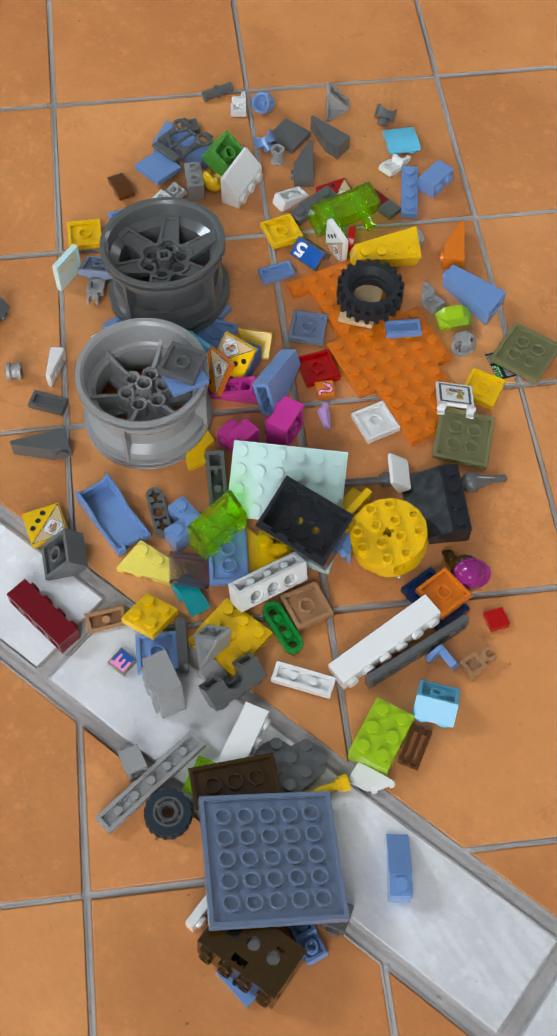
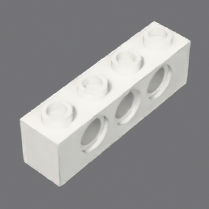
(268, 581)

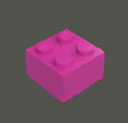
(284, 422)

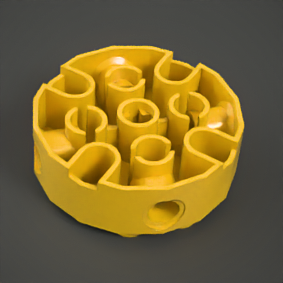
(389, 537)

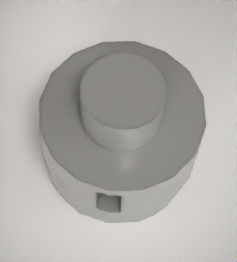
(466, 343)

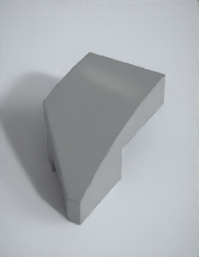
(430, 300)

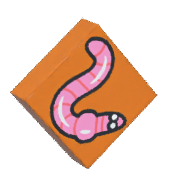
(324, 390)

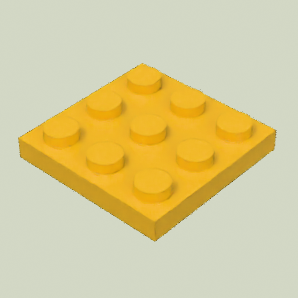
(246, 634)

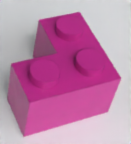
(237, 431)

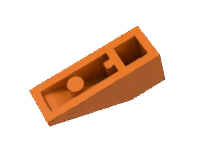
(454, 249)

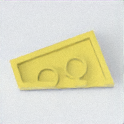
(146, 562)

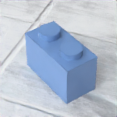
(435, 178)

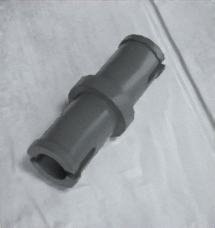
(217, 91)

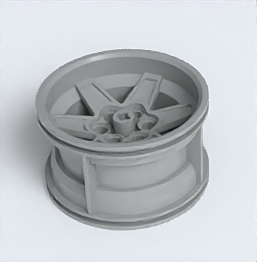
(154, 433)

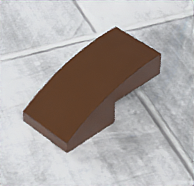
(121, 186)

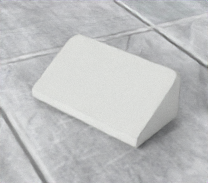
(399, 473)

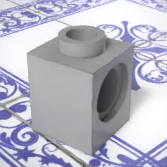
(132, 761)

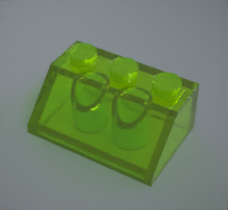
(217, 525)

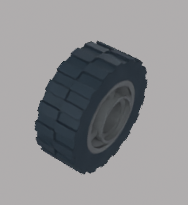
(168, 800)

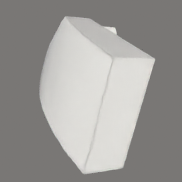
(238, 105)
(394, 165)
(369, 779)

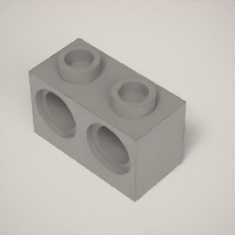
(194, 181)

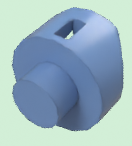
(263, 102)
(264, 142)

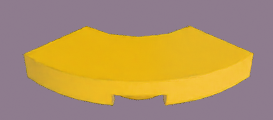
(196, 457)

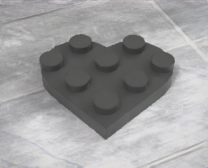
(297, 764)

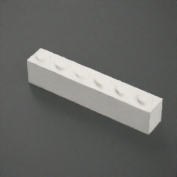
(384, 642)

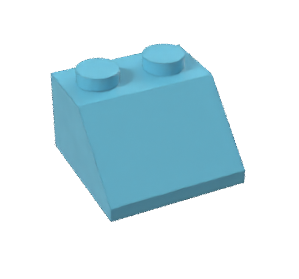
(436, 703)

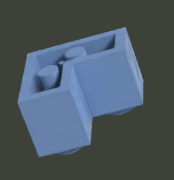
(182, 514)

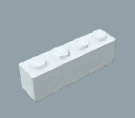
(246, 733)

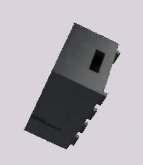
(296, 501)

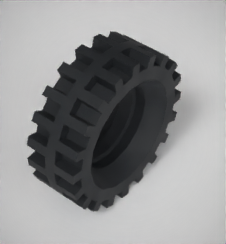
(370, 274)

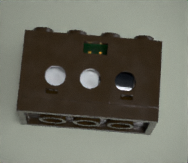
(266, 952)

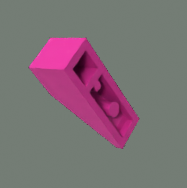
(238, 390)

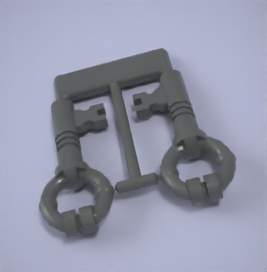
(184, 151)

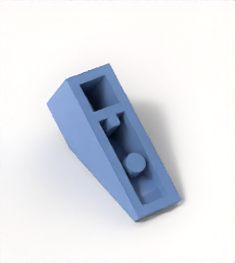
(399, 868)

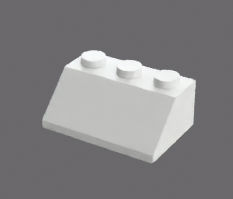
(240, 179)

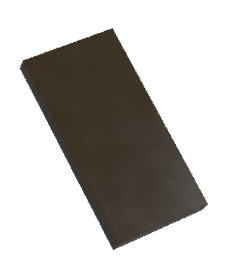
(235, 777)

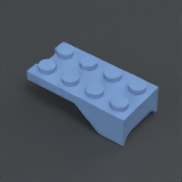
(112, 515)

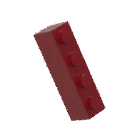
(43, 615)

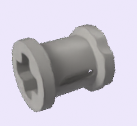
(277, 154)

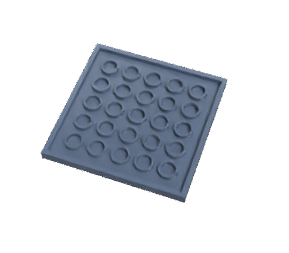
(271, 860)

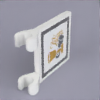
(455, 396)

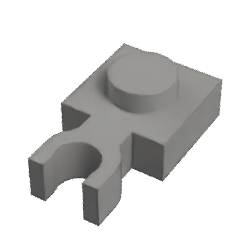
(95, 288)

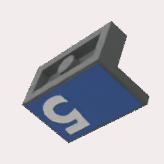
(309, 253)

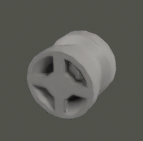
(14, 371)

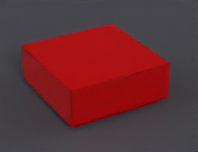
(496, 619)

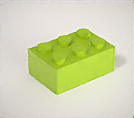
(381, 736)

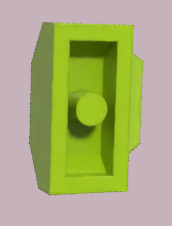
(453, 317)

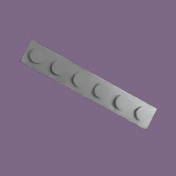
(150, 782)

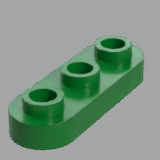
(279, 621)

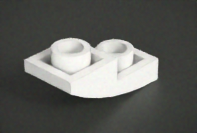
(173, 190)

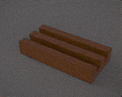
(420, 731)

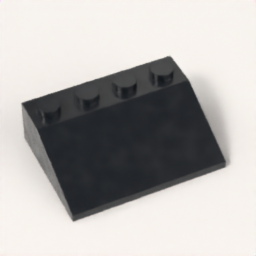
(442, 503)

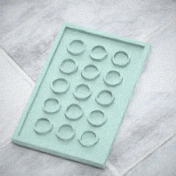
(261, 468)

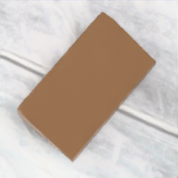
(104, 618)

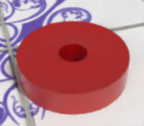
(351, 237)

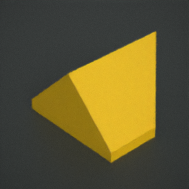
(260, 338)

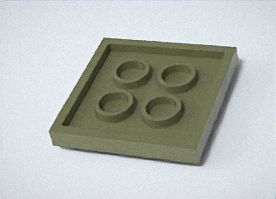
(525, 353)
(463, 439)

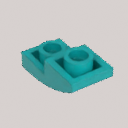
(192, 598)

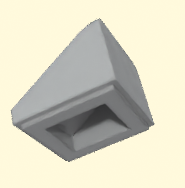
(211, 669)

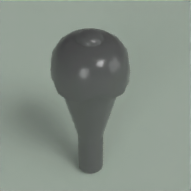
(472, 481)

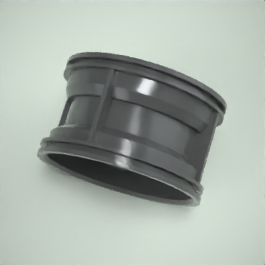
(156, 260)

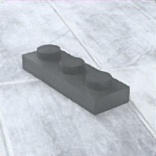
(301, 211)

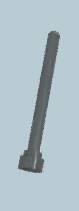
(382, 480)

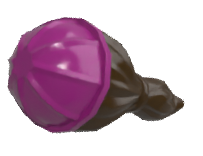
(467, 569)

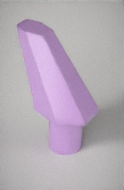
(324, 416)

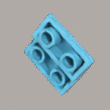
(401, 140)

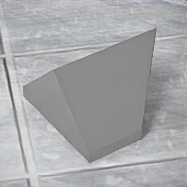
(336, 102)
(211, 642)

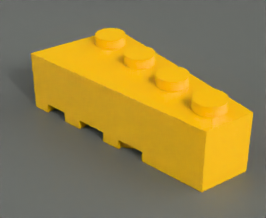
(397, 249)

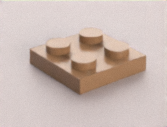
(306, 606)

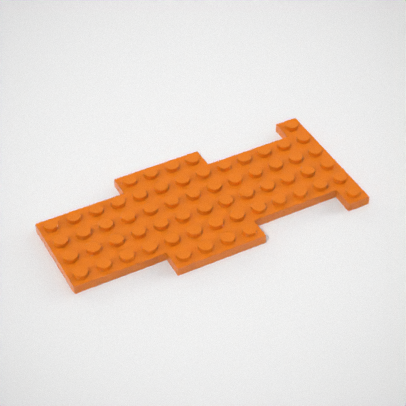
(394, 368)

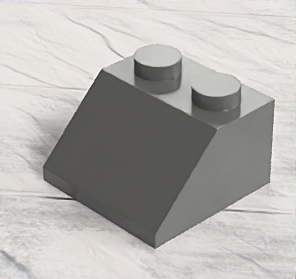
(64, 555)

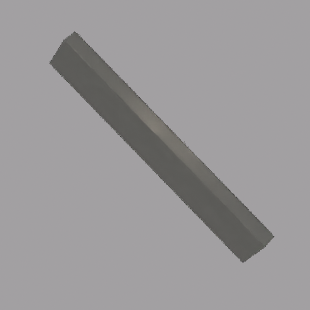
(416, 651)

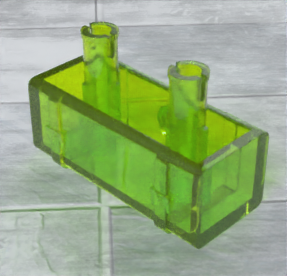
(345, 209)

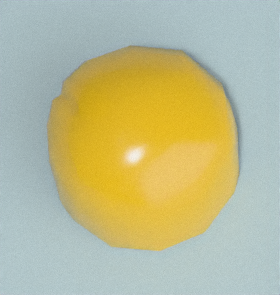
(212, 182)

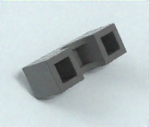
(247, 675)

